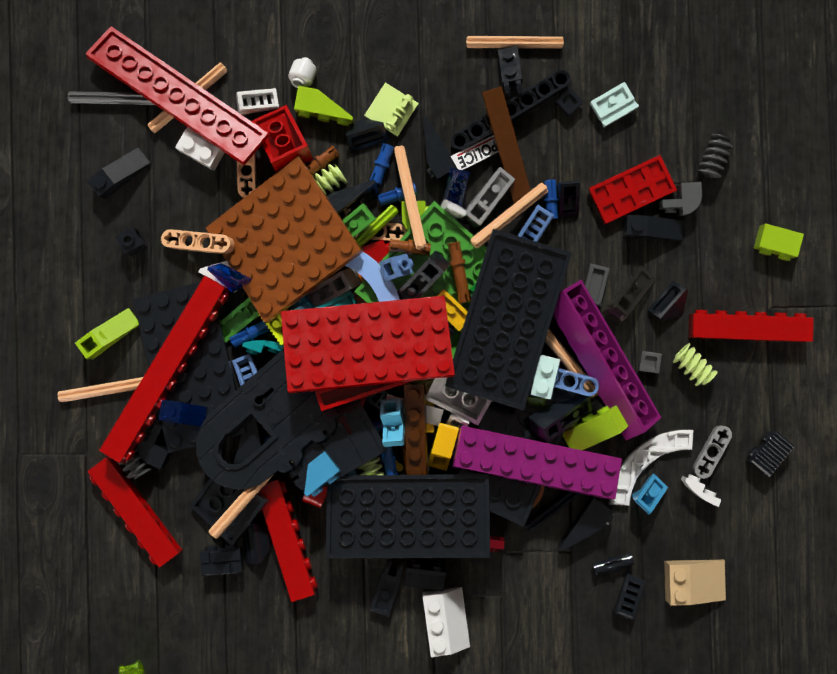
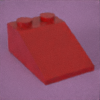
(284, 138)

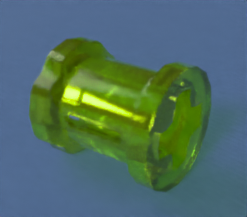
(136, 668)

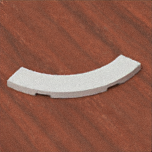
(645, 455)

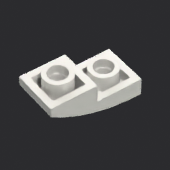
(694, 485)

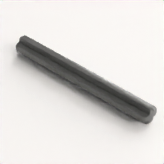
(107, 98)

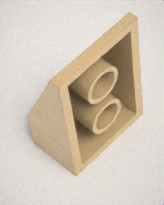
(694, 581)

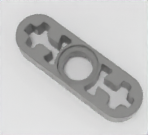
(720, 450)

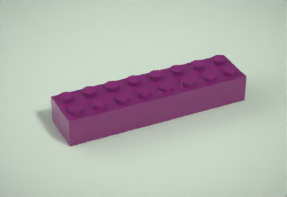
(604, 359)
(537, 462)

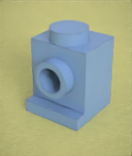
(400, 265)

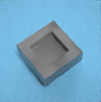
(649, 362)

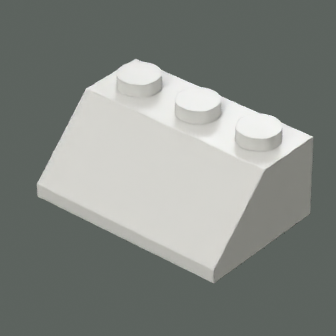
(446, 621)

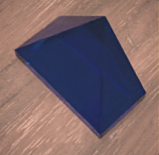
(229, 277)

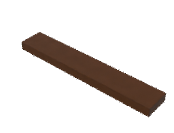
(506, 141)

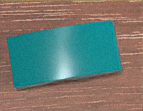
(259, 346)

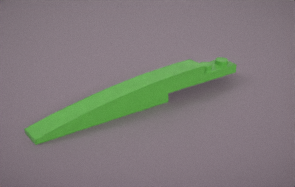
(247, 313)

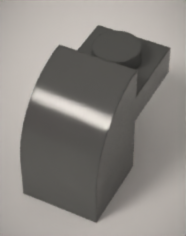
(688, 199)

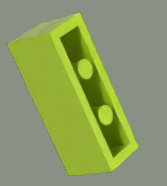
(595, 428)

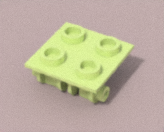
(391, 108)

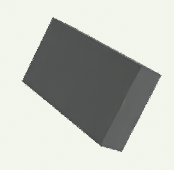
(596, 282)

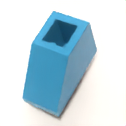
(319, 472)

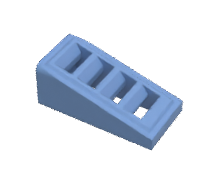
(542, 211)
(240, 361)

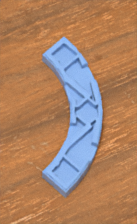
(372, 273)

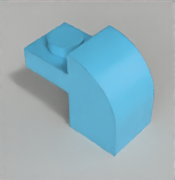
(393, 422)

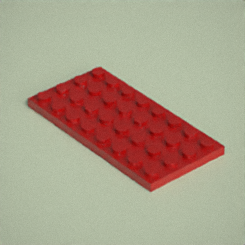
(366, 344)

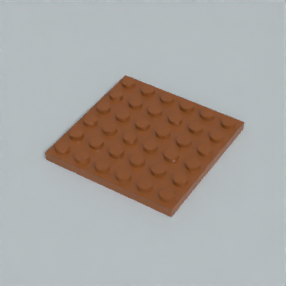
(285, 239)

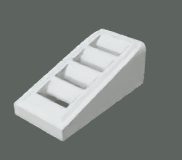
(256, 94)
(453, 209)

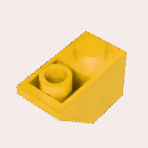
(443, 446)

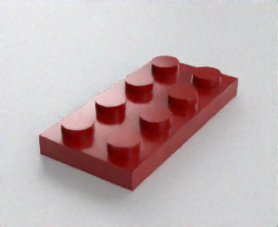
(632, 189)

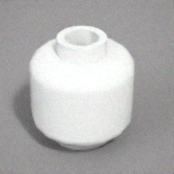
(302, 72)

